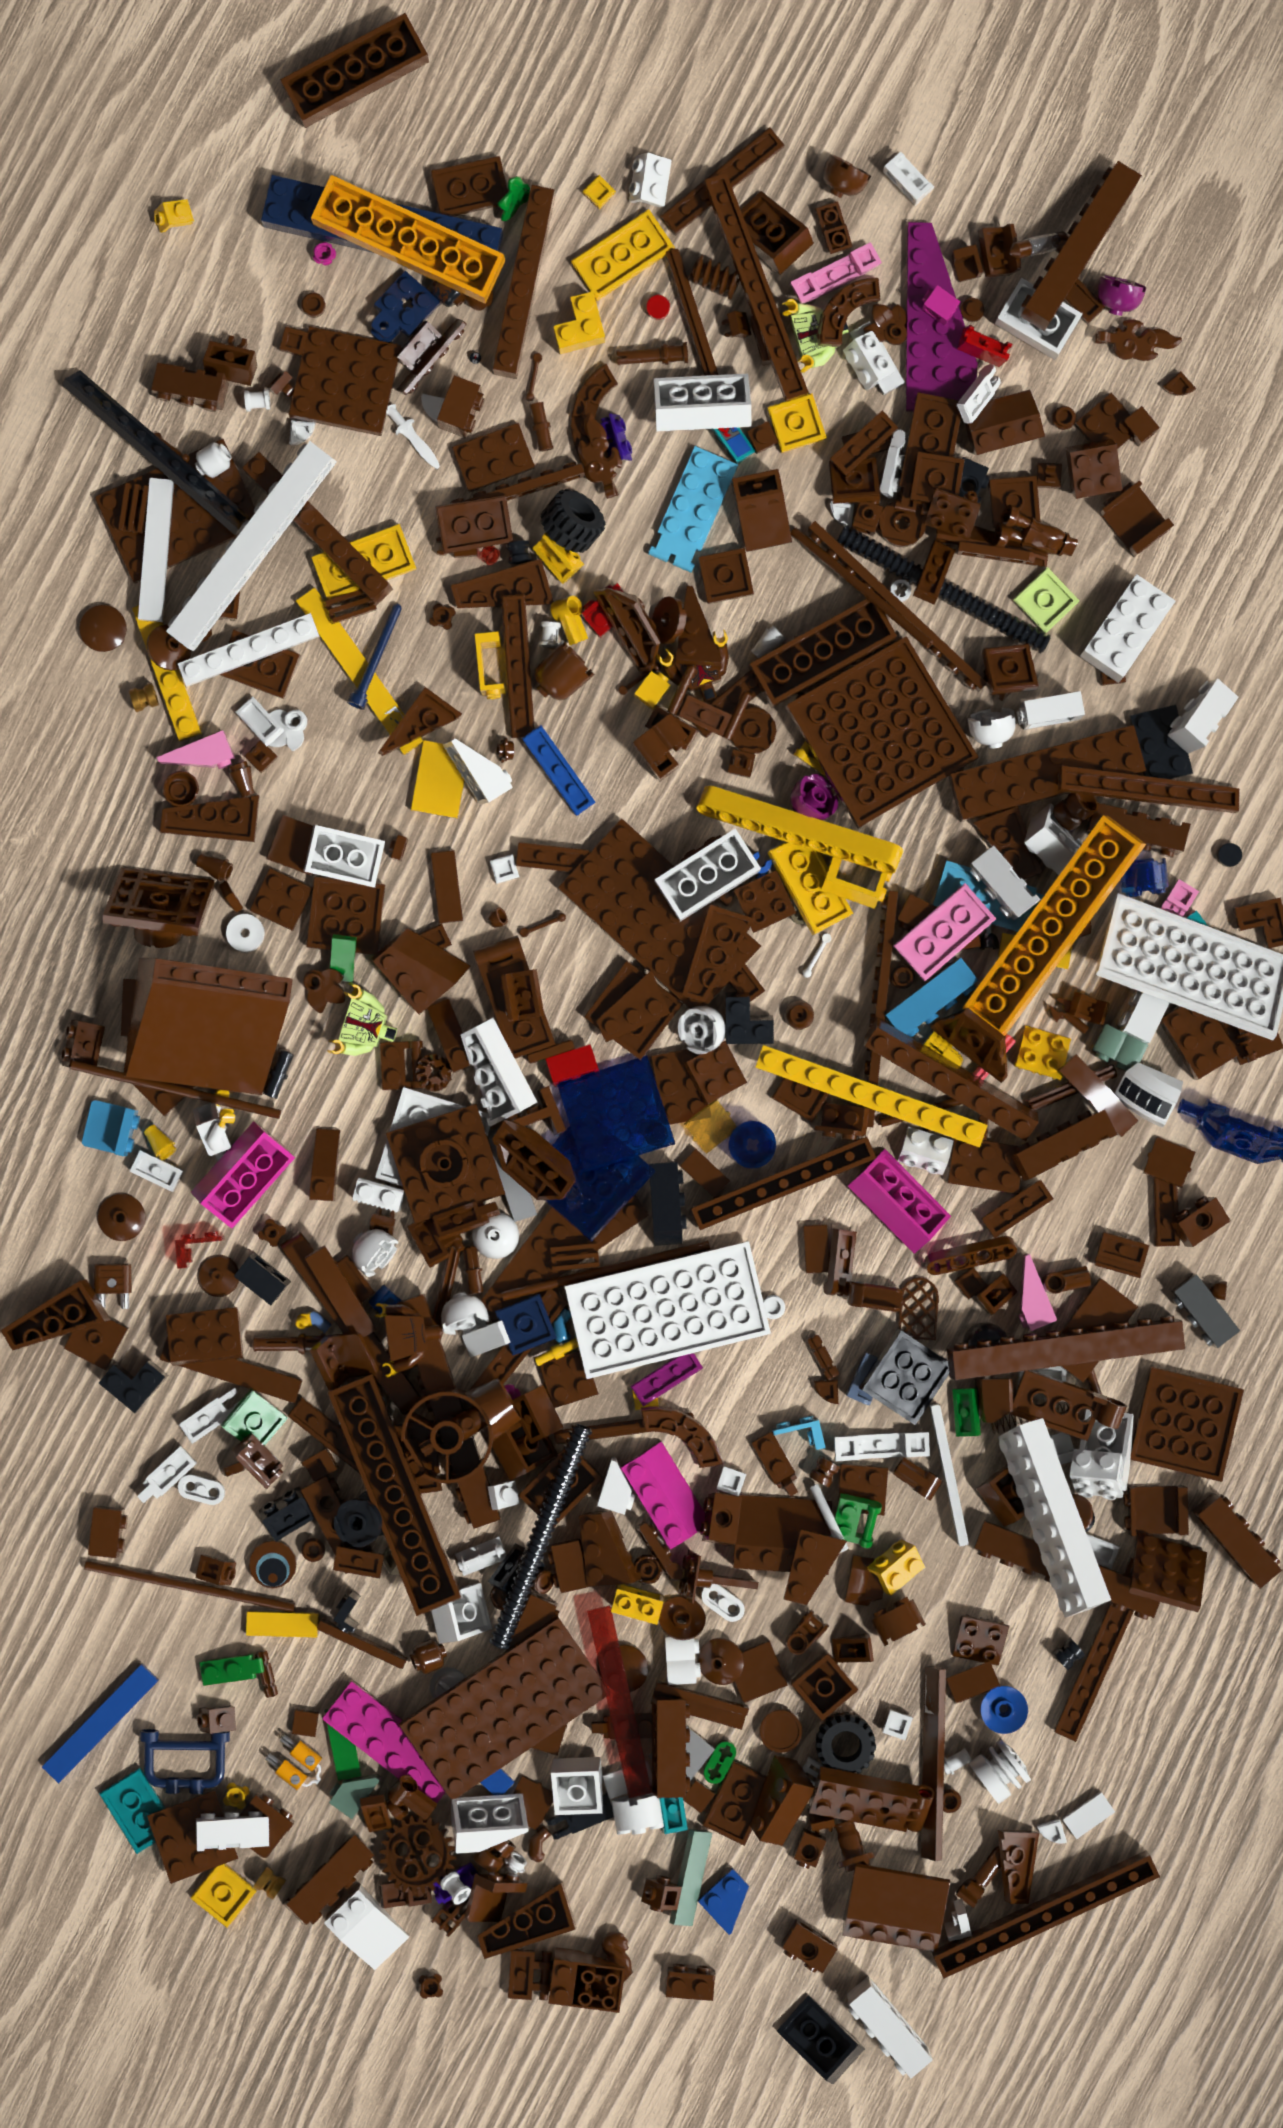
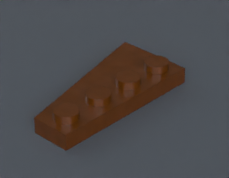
(517, 580)
(716, 946)

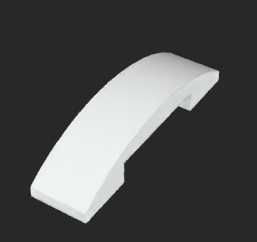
(881, 1445)

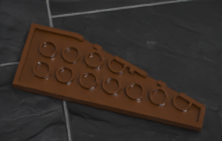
(533, 1260)

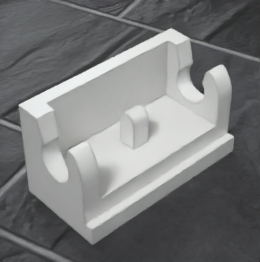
(907, 178)

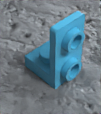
(815, 1435)

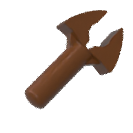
(1076, 1022)

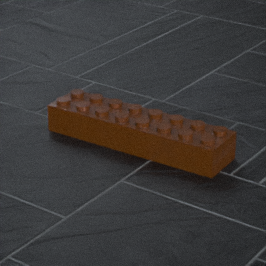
(1035, 774)

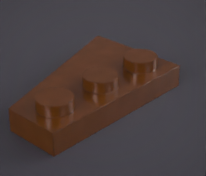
(635, 1009)

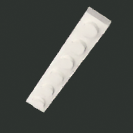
(248, 650)

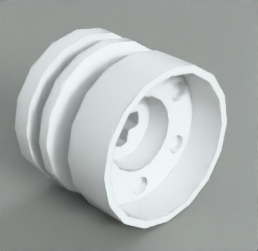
(1000, 1771)

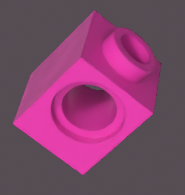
(940, 304)

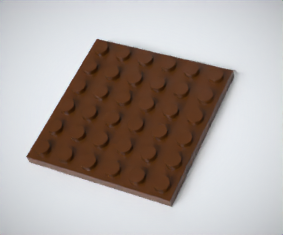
(882, 732)

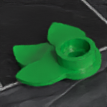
(517, 195)

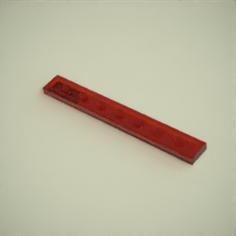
(619, 1701)

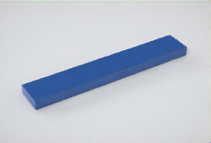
(100, 1723)

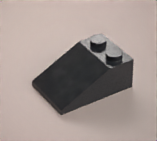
(820, 2040)

